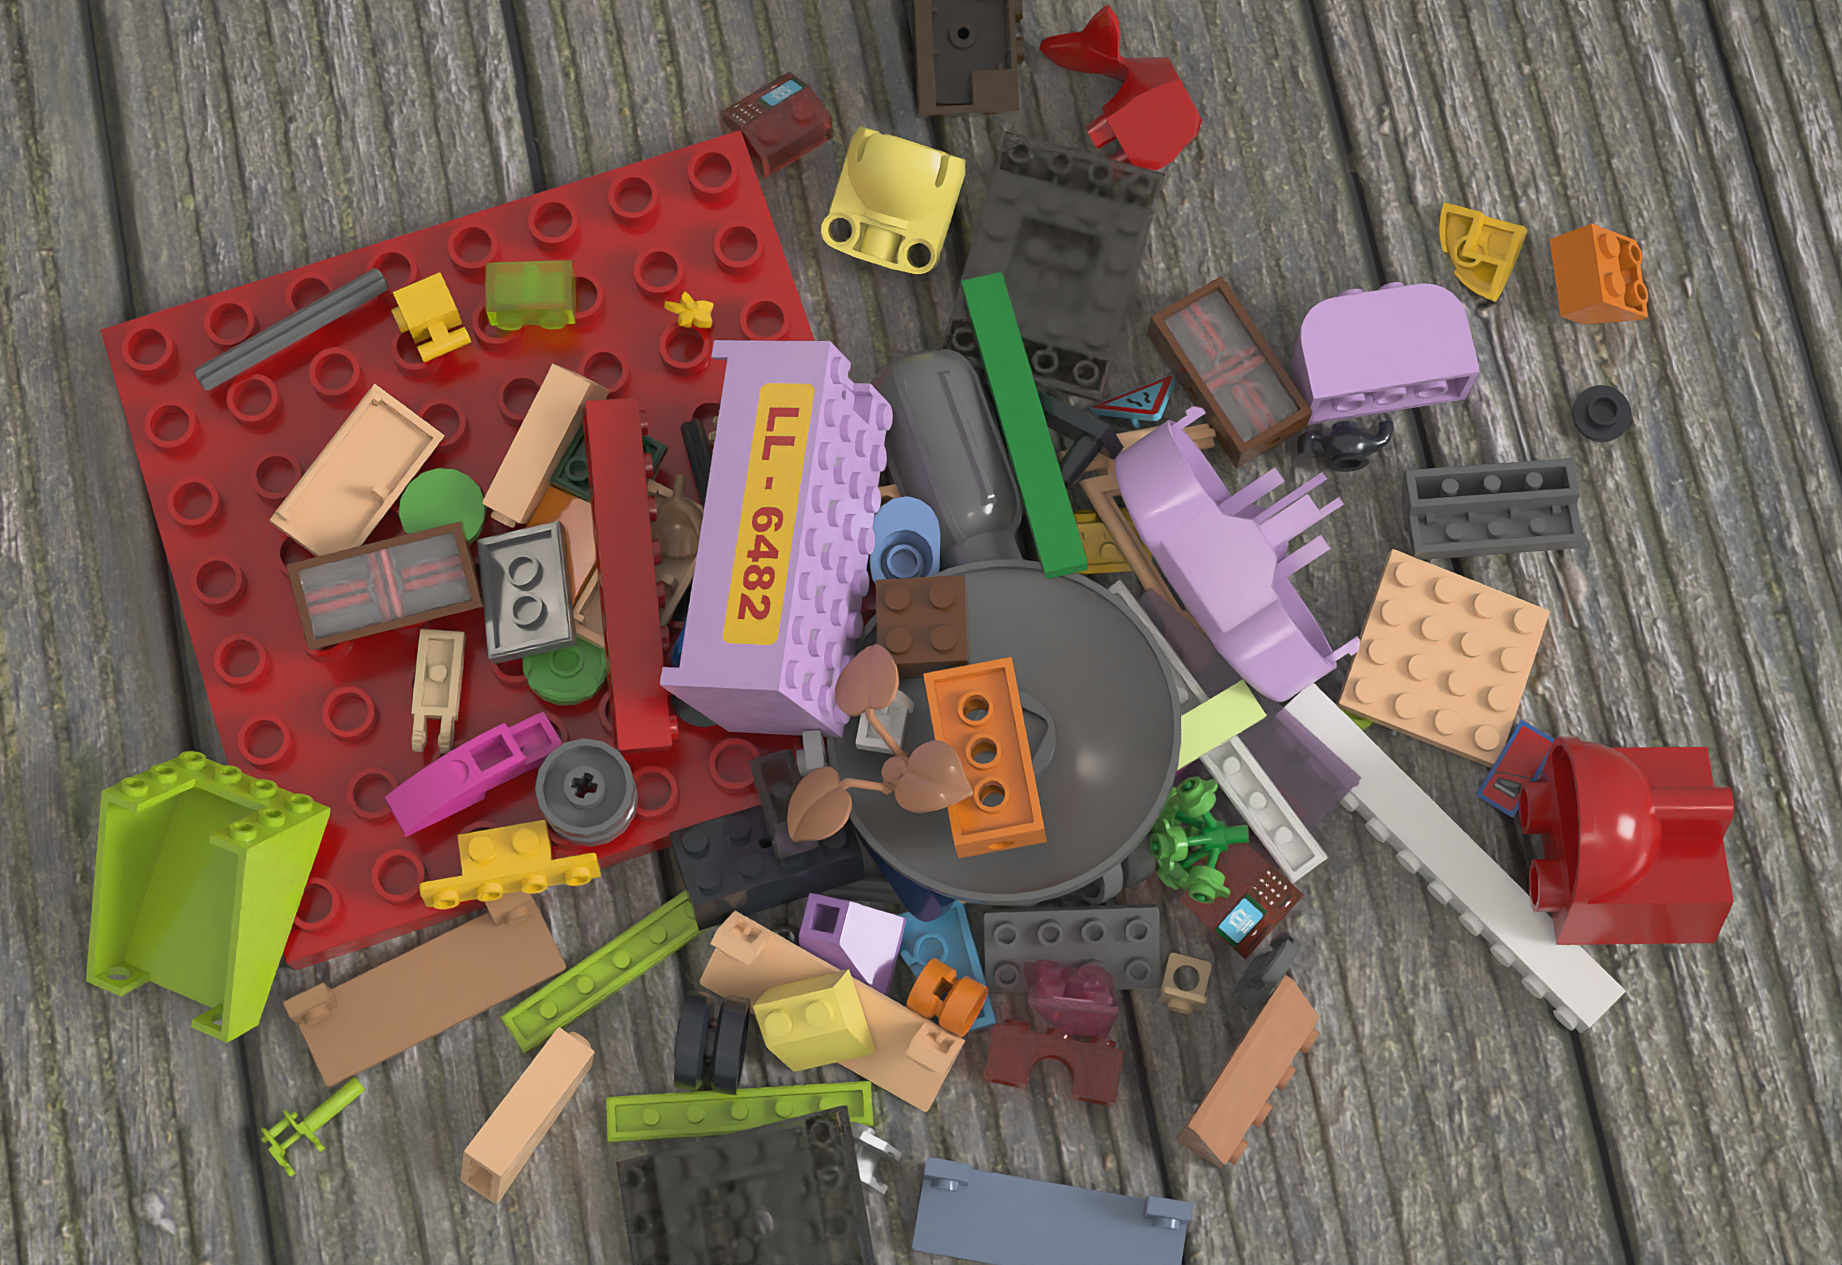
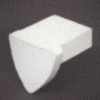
(893, 720)

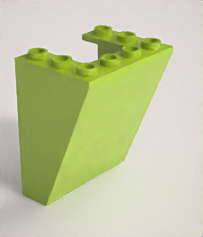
(200, 885)

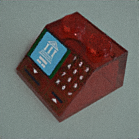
(780, 123)
(1255, 902)

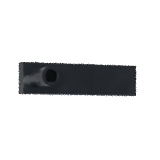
(1088, 432)

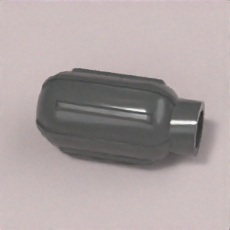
(951, 455)

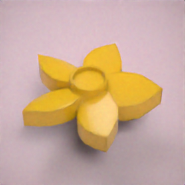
(691, 311)

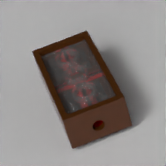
(1229, 371)
(385, 585)

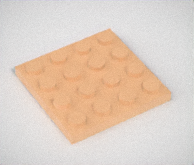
(1443, 658)

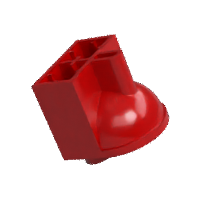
(1629, 844)

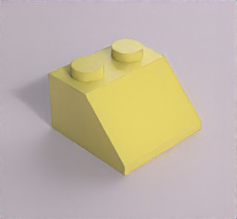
(814, 1021)

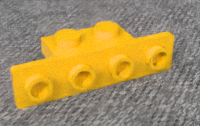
(505, 863)

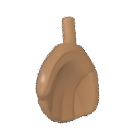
(678, 524)

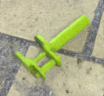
(311, 1122)

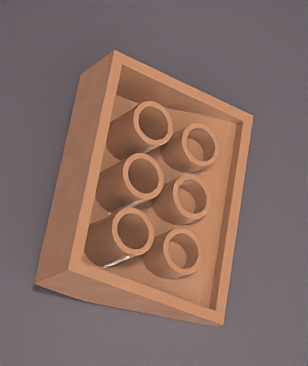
(1250, 1075)

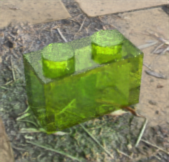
(530, 294)

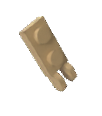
(437, 685)

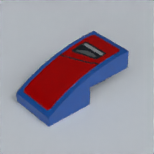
(1517, 763)

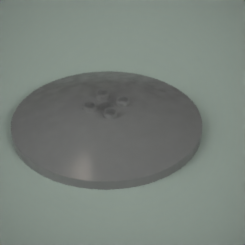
(1096, 727)

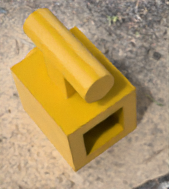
(429, 312)

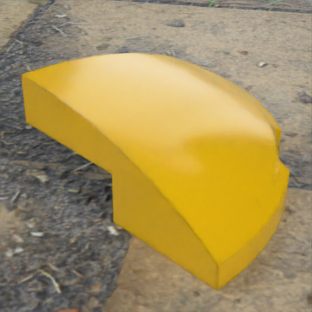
(1480, 248)

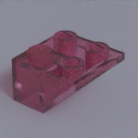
(1072, 998)

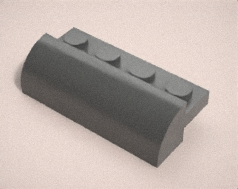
(1492, 509)

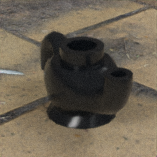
(1345, 444)

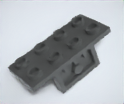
(1073, 934)

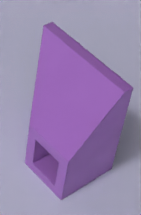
(853, 938)

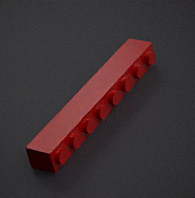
(627, 574)

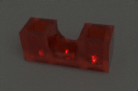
(1092, 1065)

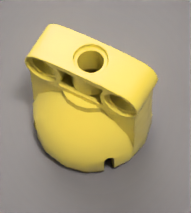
(894, 199)

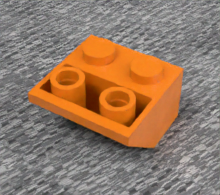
(1598, 276)

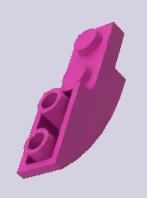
(470, 771)

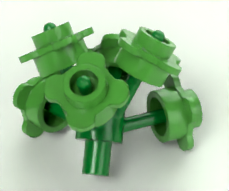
(1204, 834)

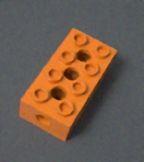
(1002, 731)

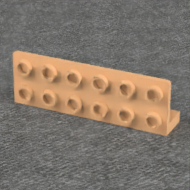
(910, 1050)

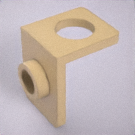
(1180, 1000)

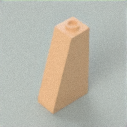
(540, 445)
(525, 1115)

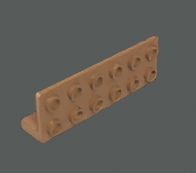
(427, 989)

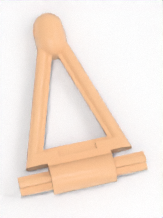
(1104, 487)

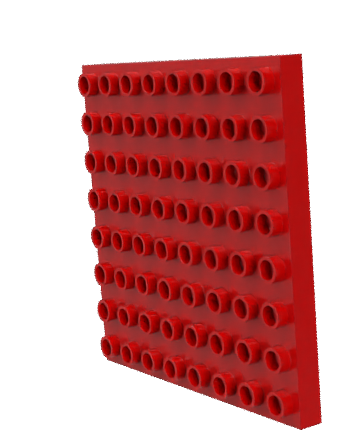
(228, 457)

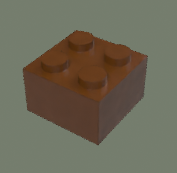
(924, 623)

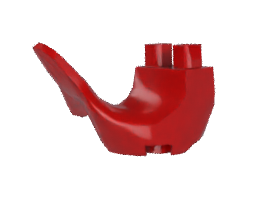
(1152, 108)

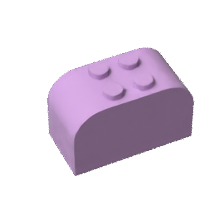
(1383, 352)

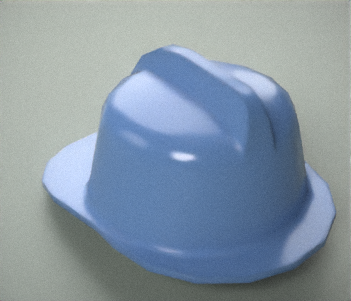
(905, 540)

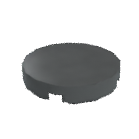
(1266, 971)

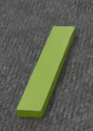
(602, 973)
(719, 1114)

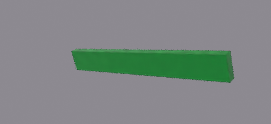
(1024, 426)

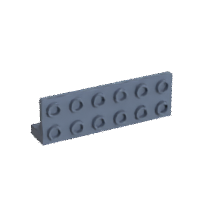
(1041, 1222)

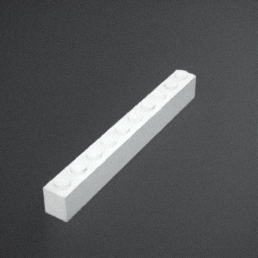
(1460, 870)

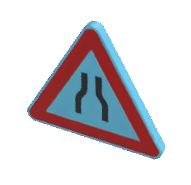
(1139, 403)

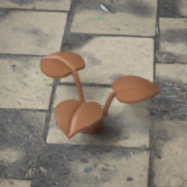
(921, 783)

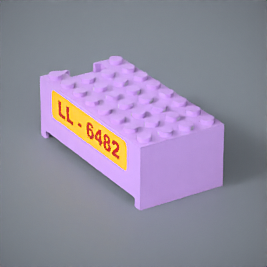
(783, 540)

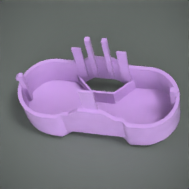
(1231, 557)

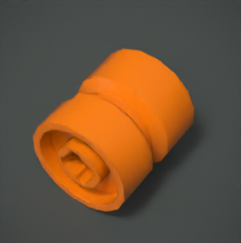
(961, 1004)

